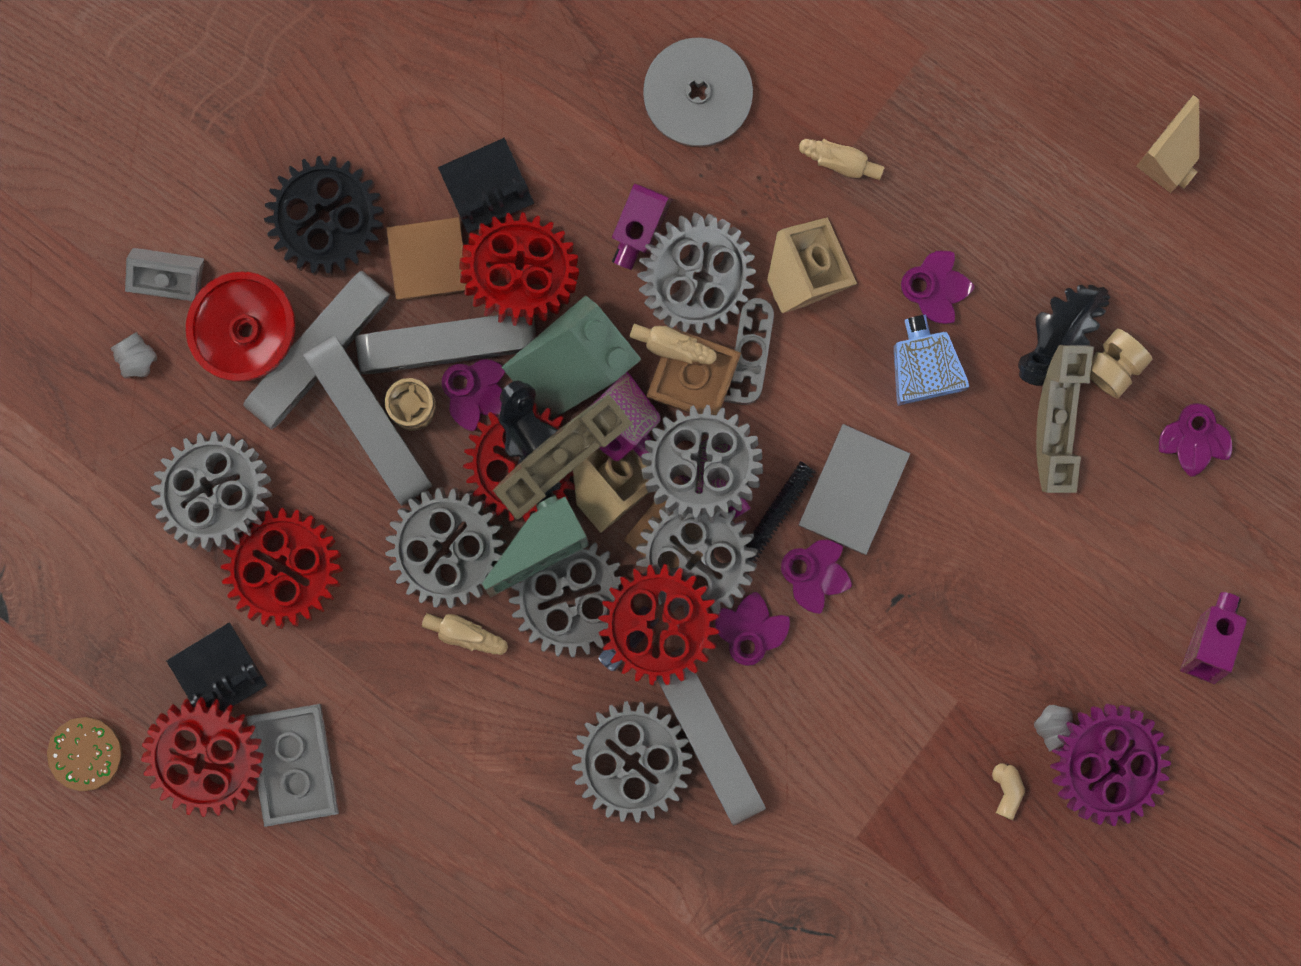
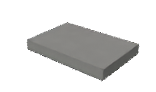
(854, 489)
(295, 765)

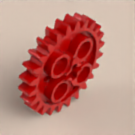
(517, 297)
(484, 456)
(264, 596)
(625, 619)
(208, 726)

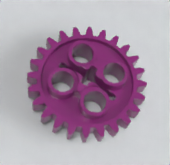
(1132, 788)

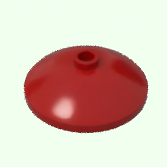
(223, 312)

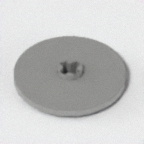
(698, 64)

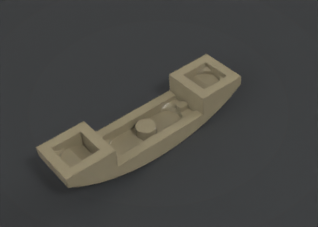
(1057, 418)
(560, 455)

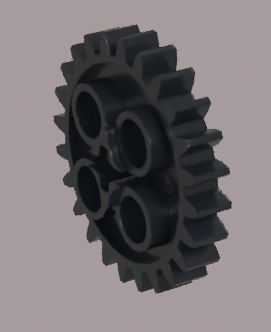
(305, 188)

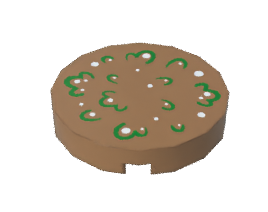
(84, 754)

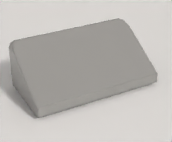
(163, 274)

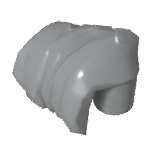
(134, 356)
(1053, 723)

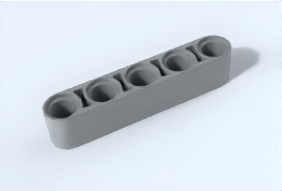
(441, 343)
(293, 376)
(367, 420)
(712, 746)

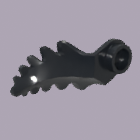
(1063, 327)
(522, 428)

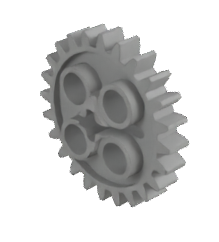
(666, 268)
(736, 466)
(223, 519)
(421, 526)
(717, 534)
(580, 629)
(610, 788)

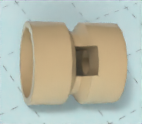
(1120, 360)
(410, 404)

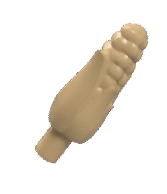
(840, 158)
(672, 344)
(463, 633)

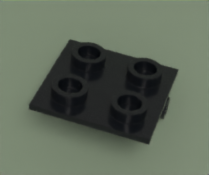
(486, 185)
(217, 669)

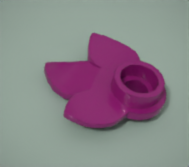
(942, 286)
(478, 396)
(1196, 445)
(820, 577)
(753, 624)

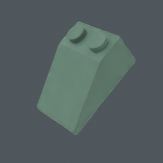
(573, 358)
(542, 541)

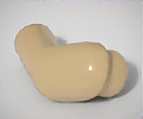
(1012, 787)

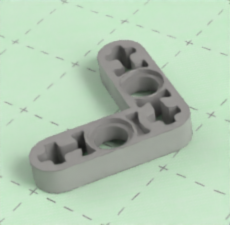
(756, 369)

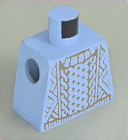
(926, 364)

